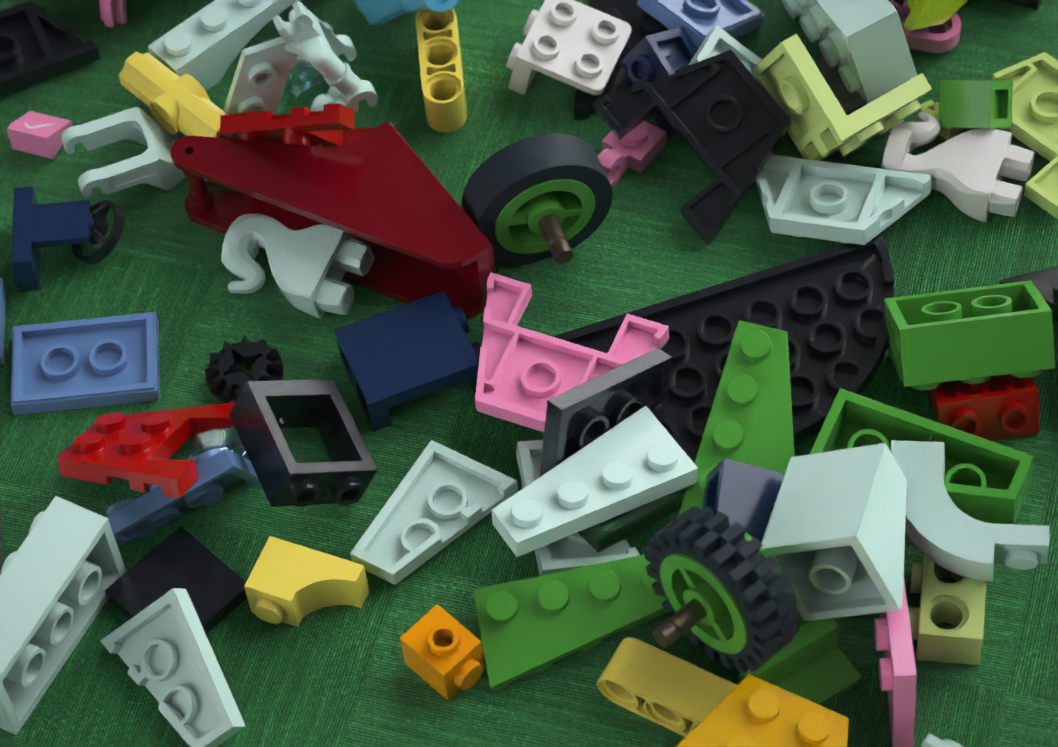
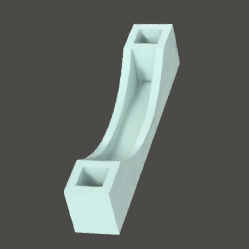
(214, 37)

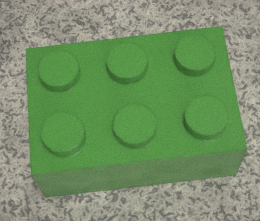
(969, 334)

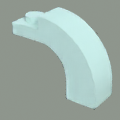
(951, 536)

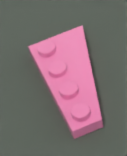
(898, 672)

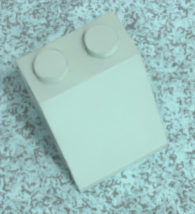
(841, 532)

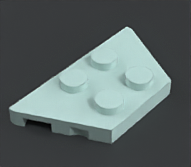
(835, 198)

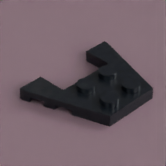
(720, 117)

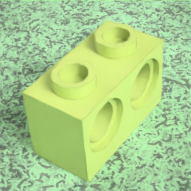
(954, 603)

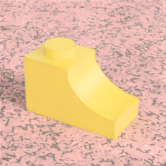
(297, 580)

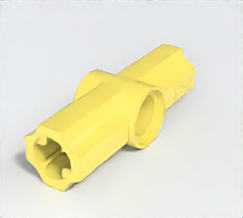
(173, 100)

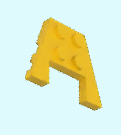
(768, 717)

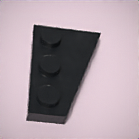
(601, 404)

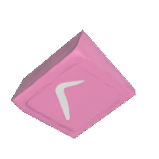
(37, 134)

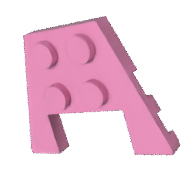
(528, 368)

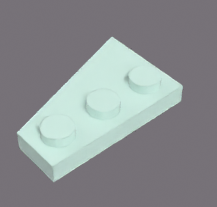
(430, 510)

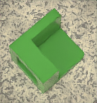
(975, 103)

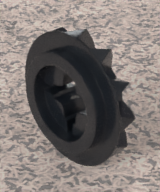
(221, 373)

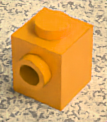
(443, 653)

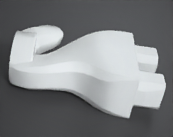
(964, 167)

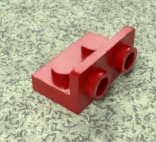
(989, 410)

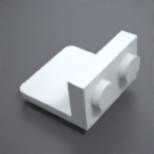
(568, 45)

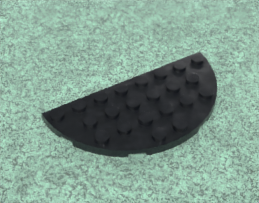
(823, 301)

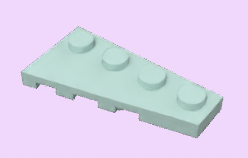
(602, 480)

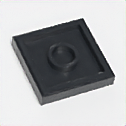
(181, 564)

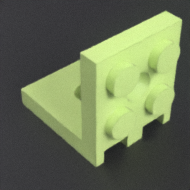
(816, 116)

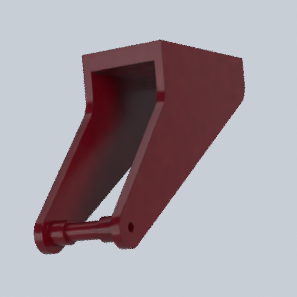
(364, 188)

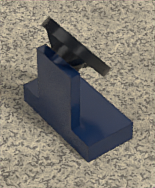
(58, 225)

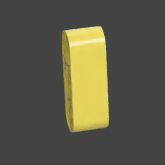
(441, 70)
(661, 686)

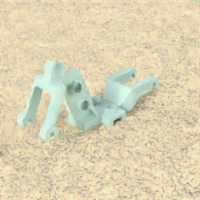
(254, 88)

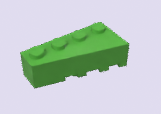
(980, 475)

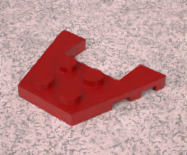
(301, 127)
(139, 448)

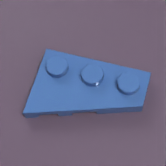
(153, 510)

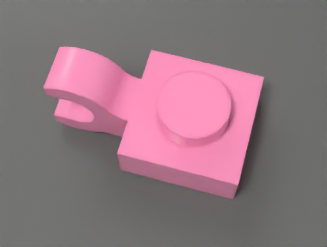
(631, 151)

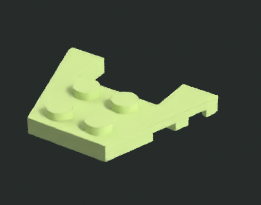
(1032, 122)

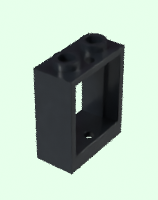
(278, 404)

